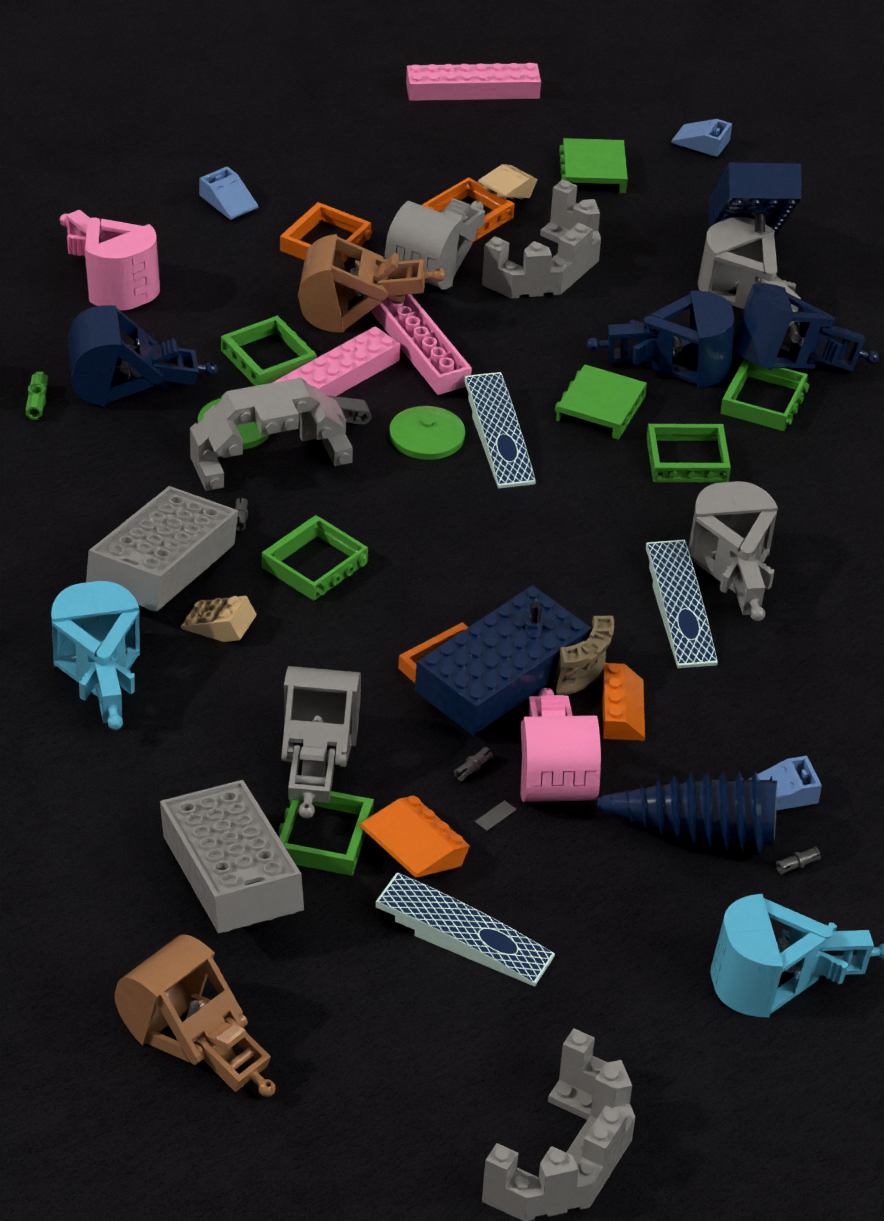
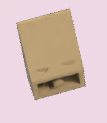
(509, 182)
(220, 618)

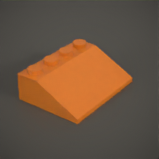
(416, 837)

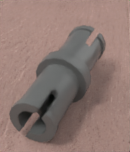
(242, 513)
(473, 764)
(798, 860)

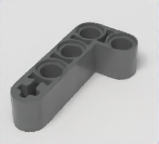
(354, 410)

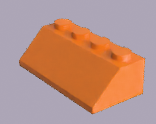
(622, 703)

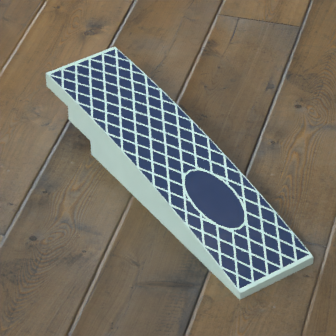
(499, 430)
(681, 604)
(463, 929)

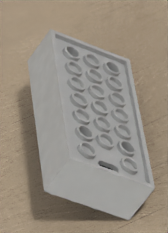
(163, 546)
(231, 856)

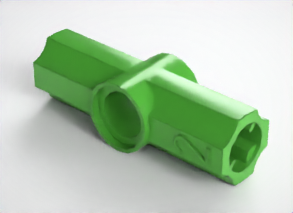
(36, 395)

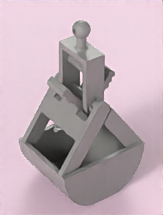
(435, 236)
(738, 259)
(736, 529)
(320, 713)

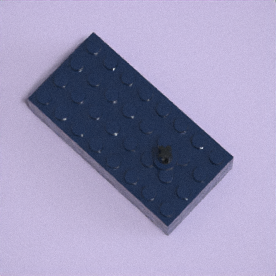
(756, 192)
(498, 660)

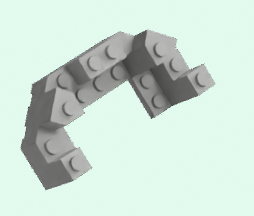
(579, 242)
(274, 410)
(575, 1177)

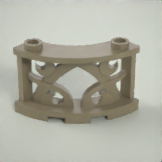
(584, 662)

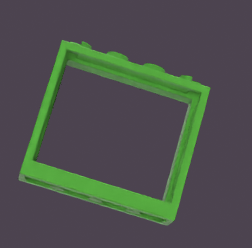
(231, 348)
(759, 415)
(688, 471)
(299, 537)
(325, 859)

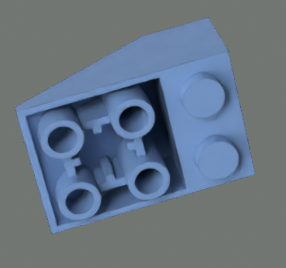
(704, 136)
(226, 193)
(795, 782)

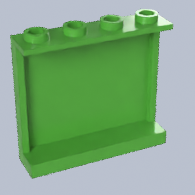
(594, 162)
(602, 398)

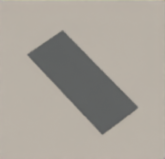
(495, 815)

